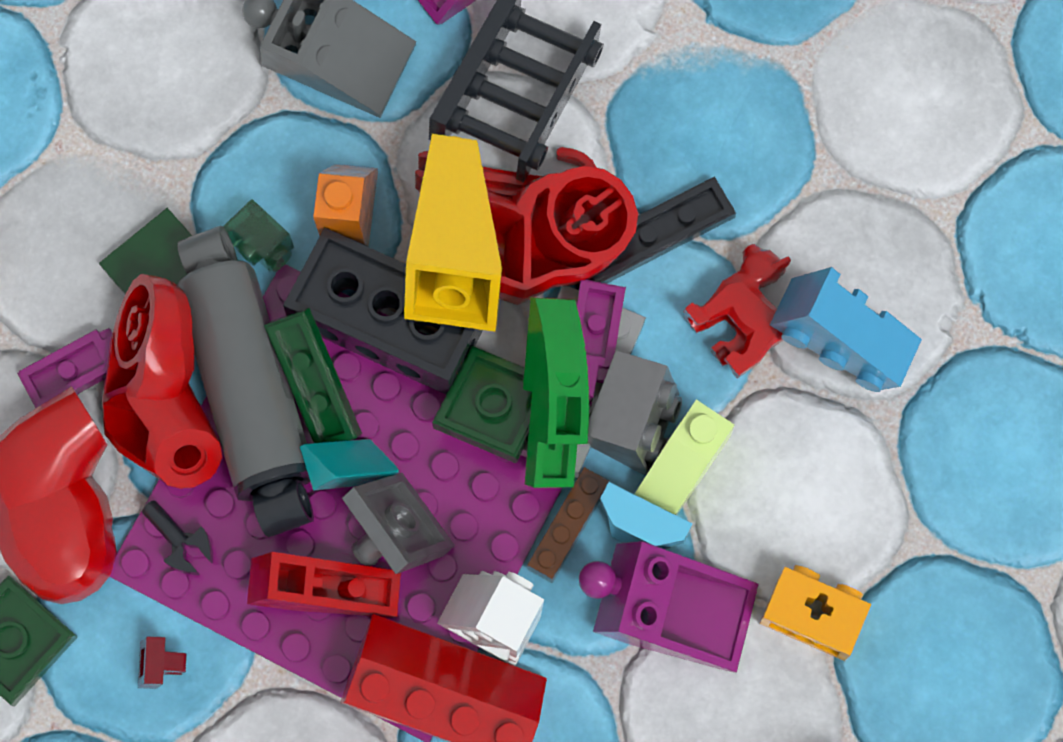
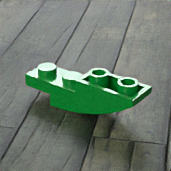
(560, 392)

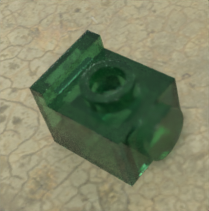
(259, 237)

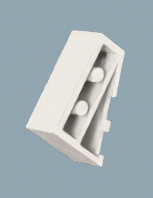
(494, 613)

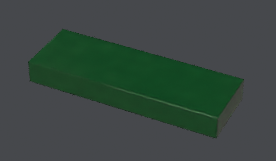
(312, 377)

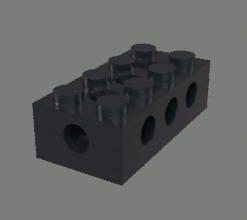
(353, 321)

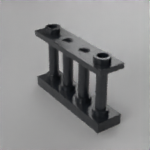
(490, 48)

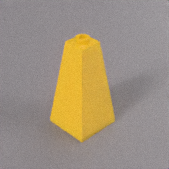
(453, 241)

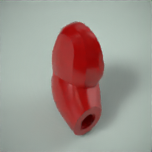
(560, 230)

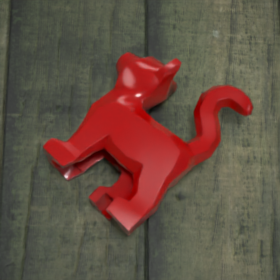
(745, 309)

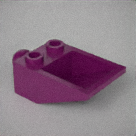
(671, 604)

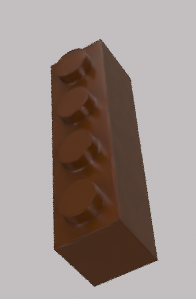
(567, 525)

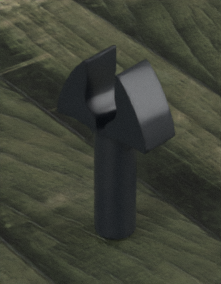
(178, 538)

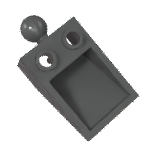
(340, 54)

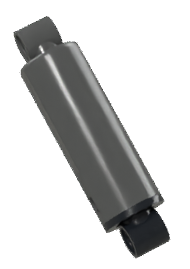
(245, 382)

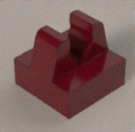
(156, 662)

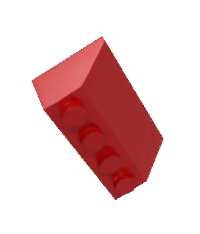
(442, 687)

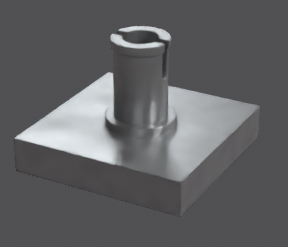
(395, 525)

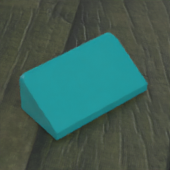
(345, 463)

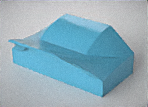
(639, 520)

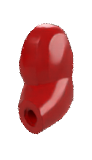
(147, 391)
(51, 508)

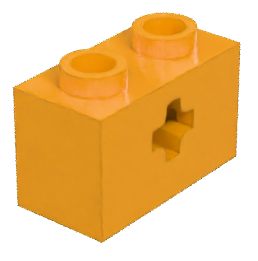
(831, 632)

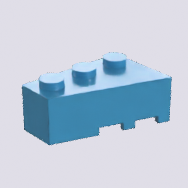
(845, 331)

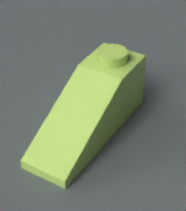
(685, 458)

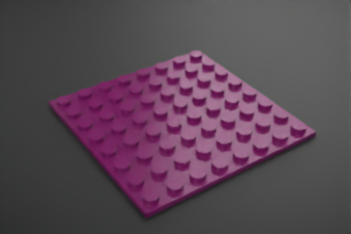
(468, 491)

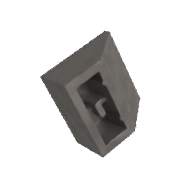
(634, 411)

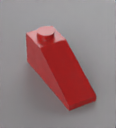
(322, 586)

